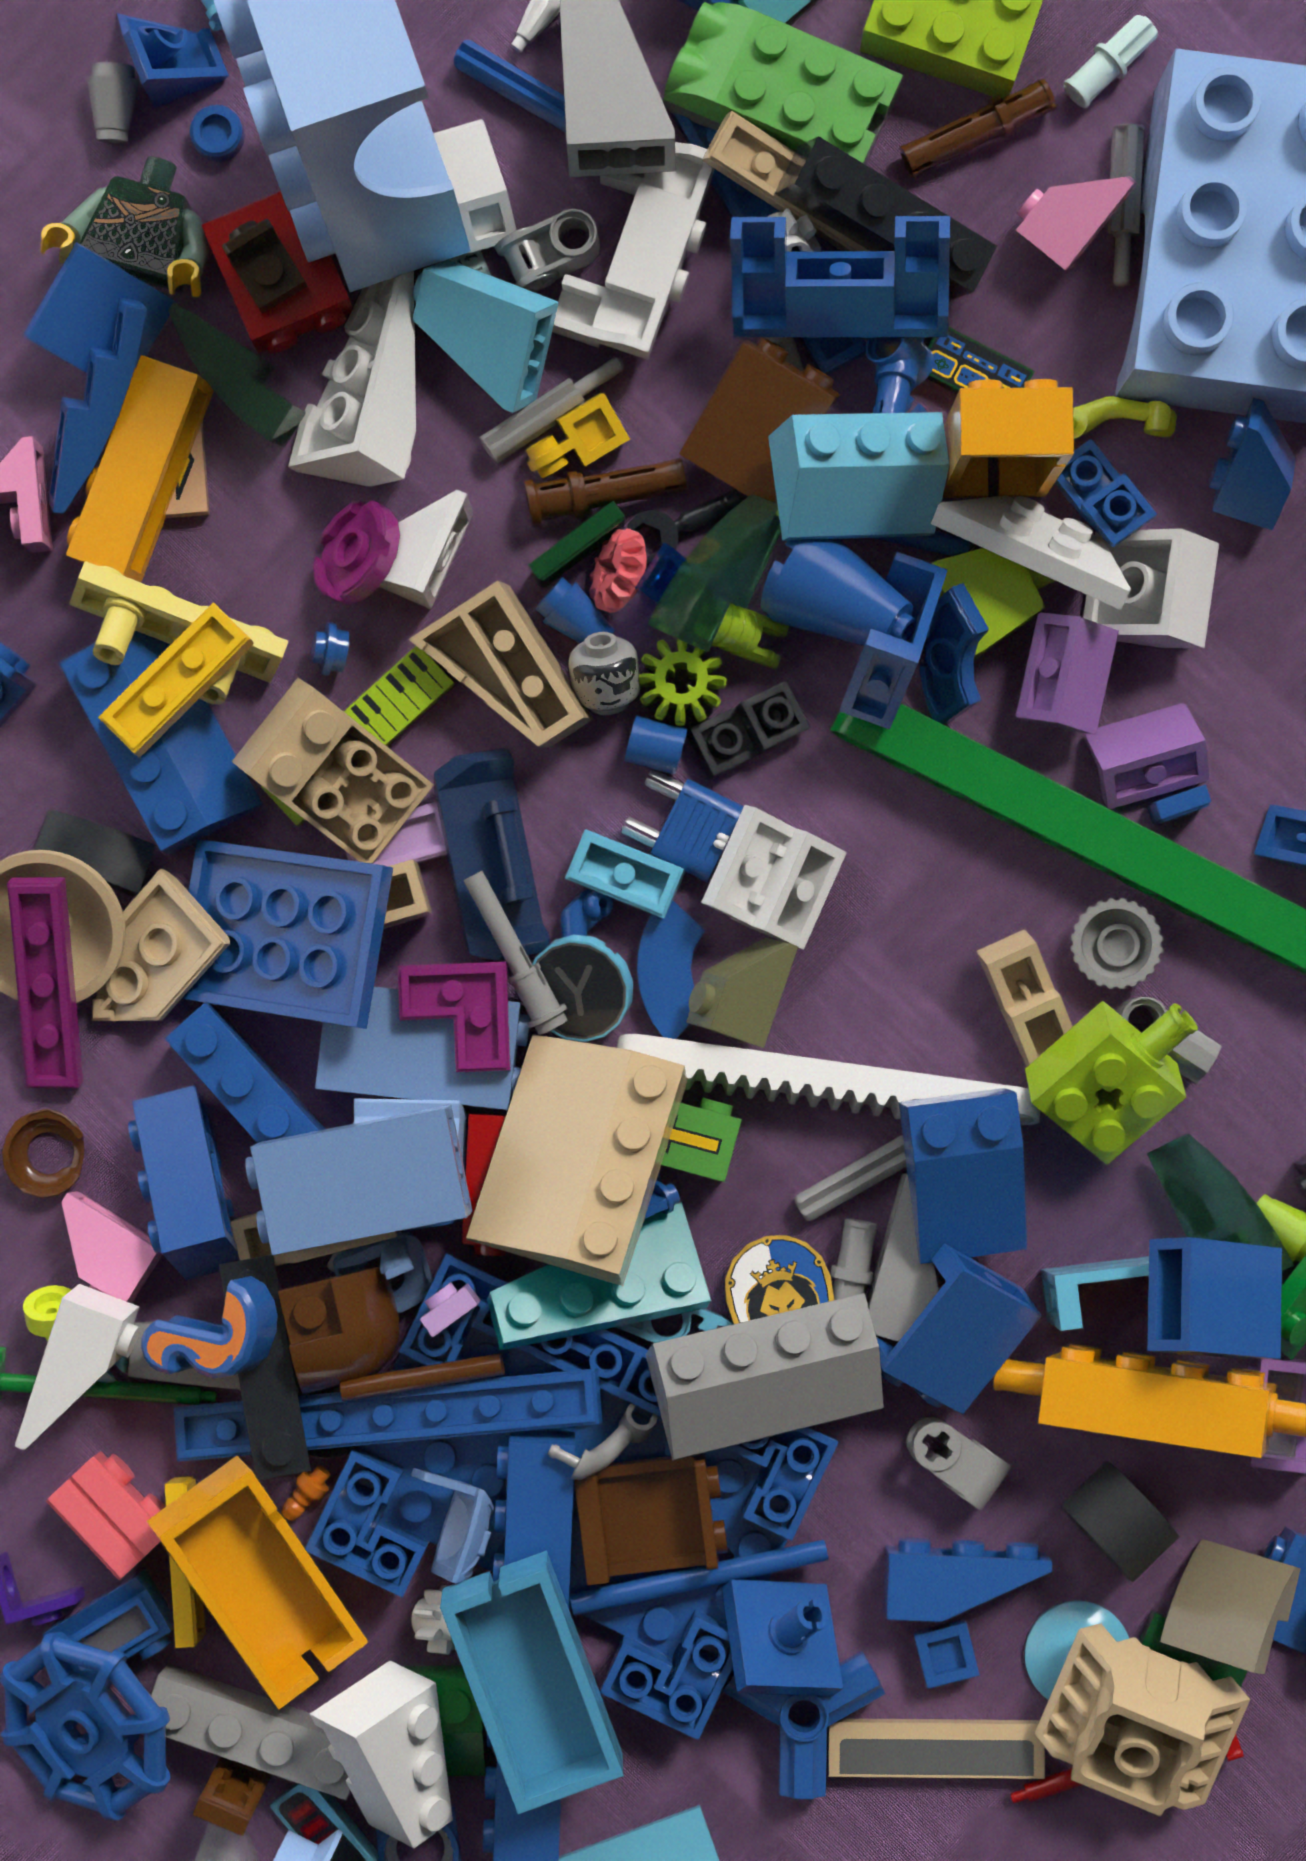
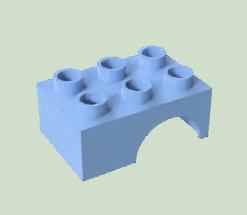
(347, 132)
(1223, 240)

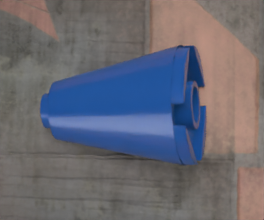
(834, 594)

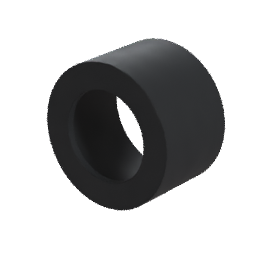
(1119, 1521)

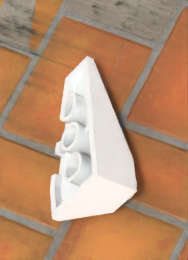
(368, 409)

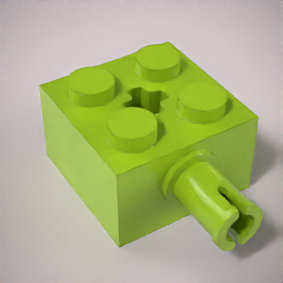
(1110, 1079)

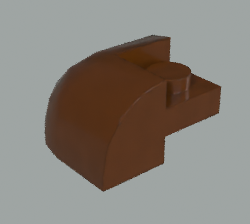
(340, 1327)

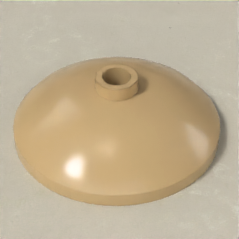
(94, 919)

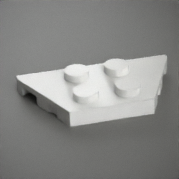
(1038, 541)

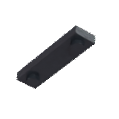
(270, 1388)

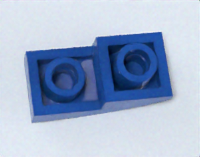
(1102, 496)

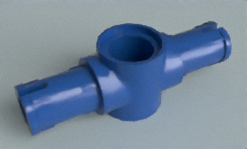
(900, 367)

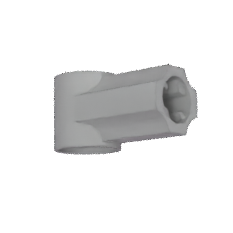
(1193, 1055)

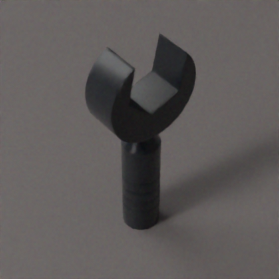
(687, 521)

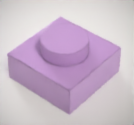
(448, 1306)

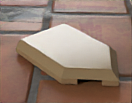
(164, 953)

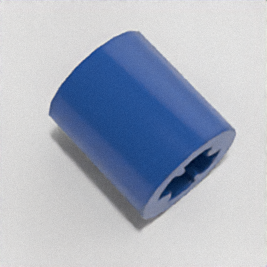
(655, 745)

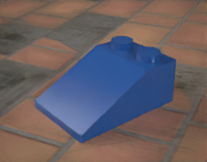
(966, 1172)

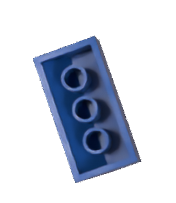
(187, 776)

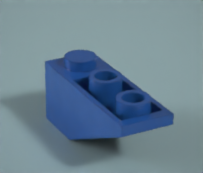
(944, 1582)

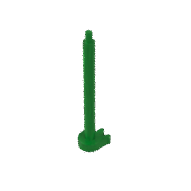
(115, 1390)

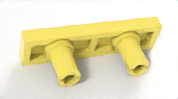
(159, 614)

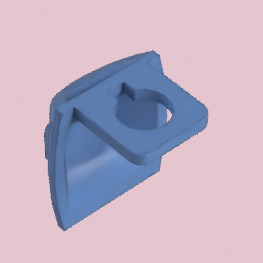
(464, 1529)

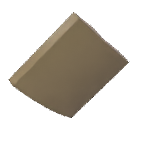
(1230, 1605)

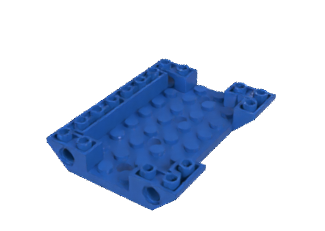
(671, 1646)

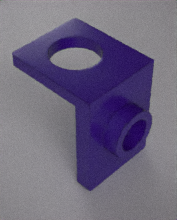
(38, 1610)

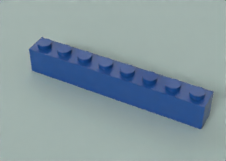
(533, 1520)

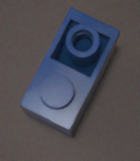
(1257, 472)

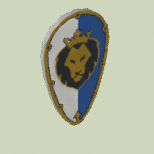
(775, 1278)

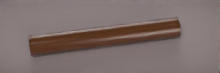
(422, 1377)

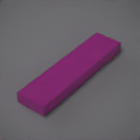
(45, 982)

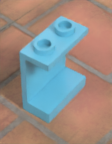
(1061, 1286)

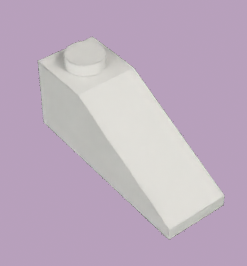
(83, 1345)

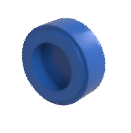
(217, 133)

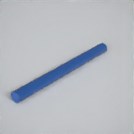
(698, 1577)

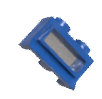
(125, 1619)

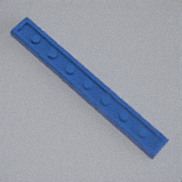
(419, 1414)

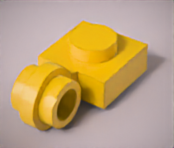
(589, 430)

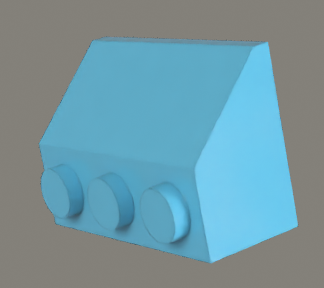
(859, 474)

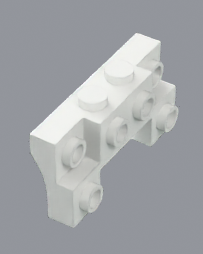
(647, 260)

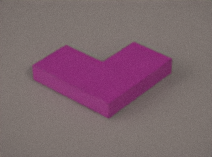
(472, 996)

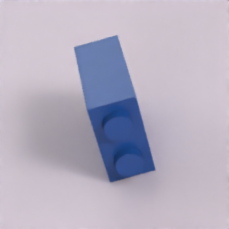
(1214, 1298)

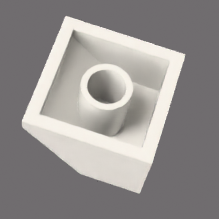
(1169, 592)

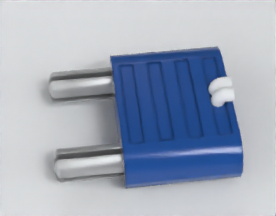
(694, 829)

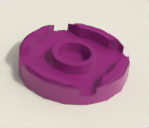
(357, 552)

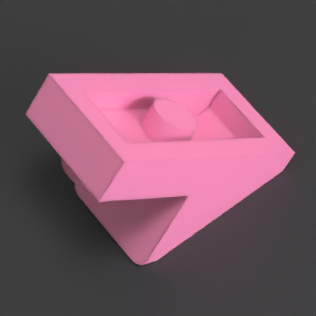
(25, 483)

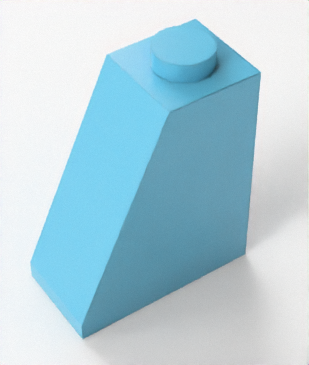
(487, 329)

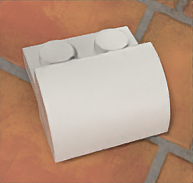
(773, 877)

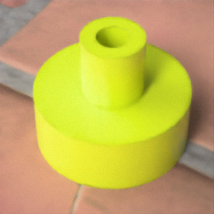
(41, 1309)

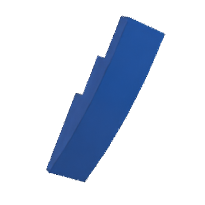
(88, 422)

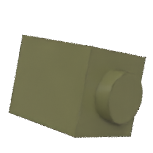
(743, 992)

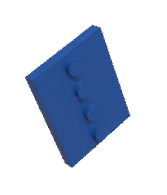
(297, 930)

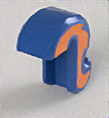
(214, 1348)

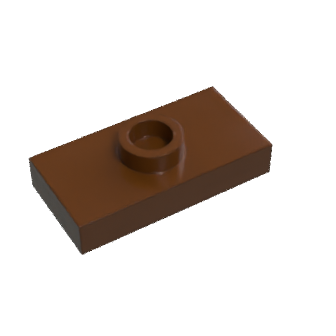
(232, 1795)

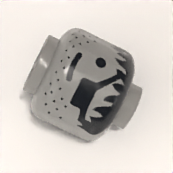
(604, 674)

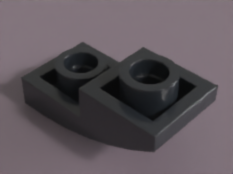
(747, 730)
(110, 852)

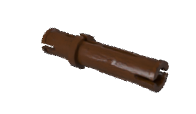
(985, 124)

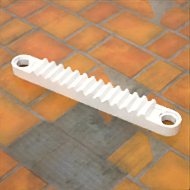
(810, 1077)

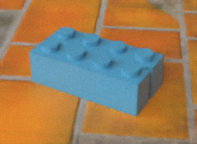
(532, 1682)

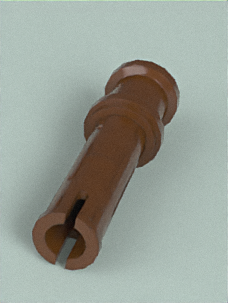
(579, 494)

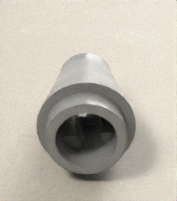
(112, 100)

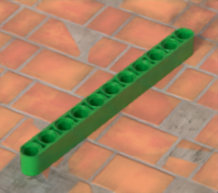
(1085, 831)

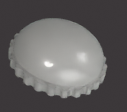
(1117, 944)

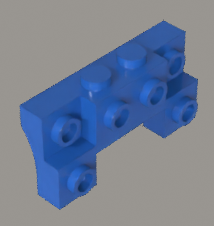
(840, 290)

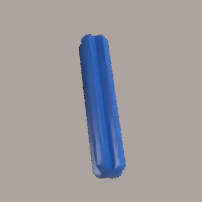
(511, 83)

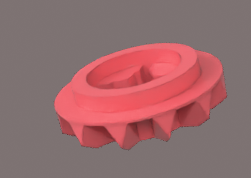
(618, 570)

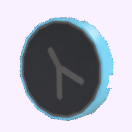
(590, 983)

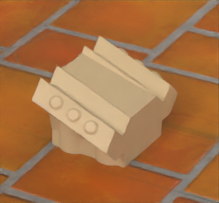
(1140, 1722)

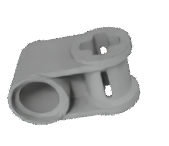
(545, 252)
(961, 1464)

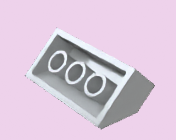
(767, 1376)

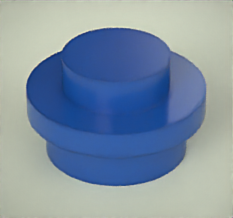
(330, 649)

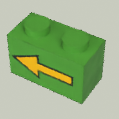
(703, 1139)

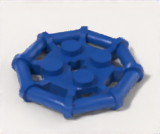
(56, 1748)

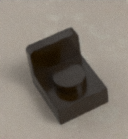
(263, 264)

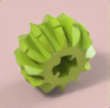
(667, 693)

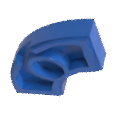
(949, 655)
(665, 969)

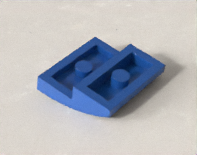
(84, 306)

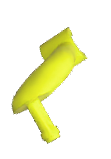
(1158, 416)

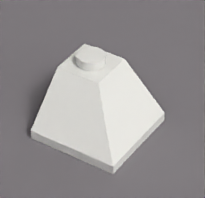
(428, 548)

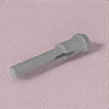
(526, 978)

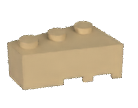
(507, 663)

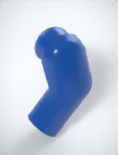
(584, 912)

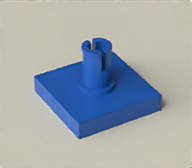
(782, 1638)

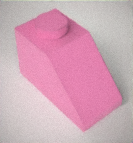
(1071, 216)
(107, 1248)

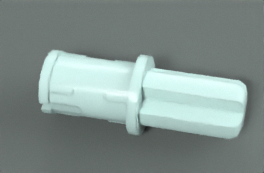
(1110, 60)

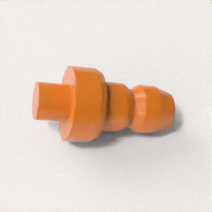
(309, 1487)

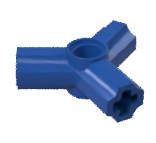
(805, 1745)

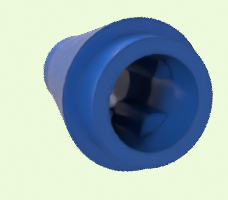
(572, 612)

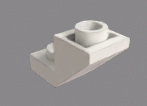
(476, 183)

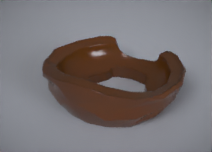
(16, 1155)

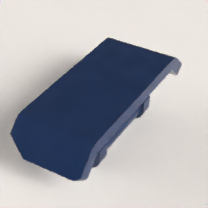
(487, 834)

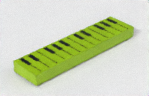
(393, 703)

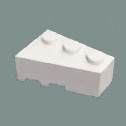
(392, 1751)

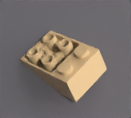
(332, 772)

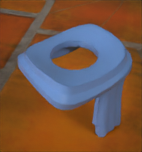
(398, 1256)

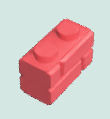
(108, 1512)

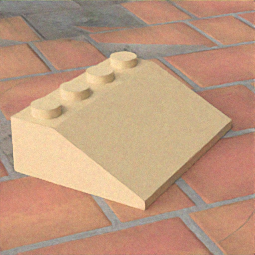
(579, 1156)

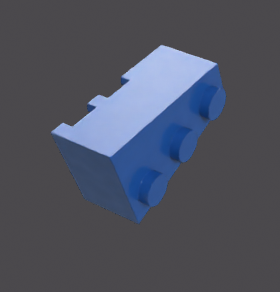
(183, 1182)

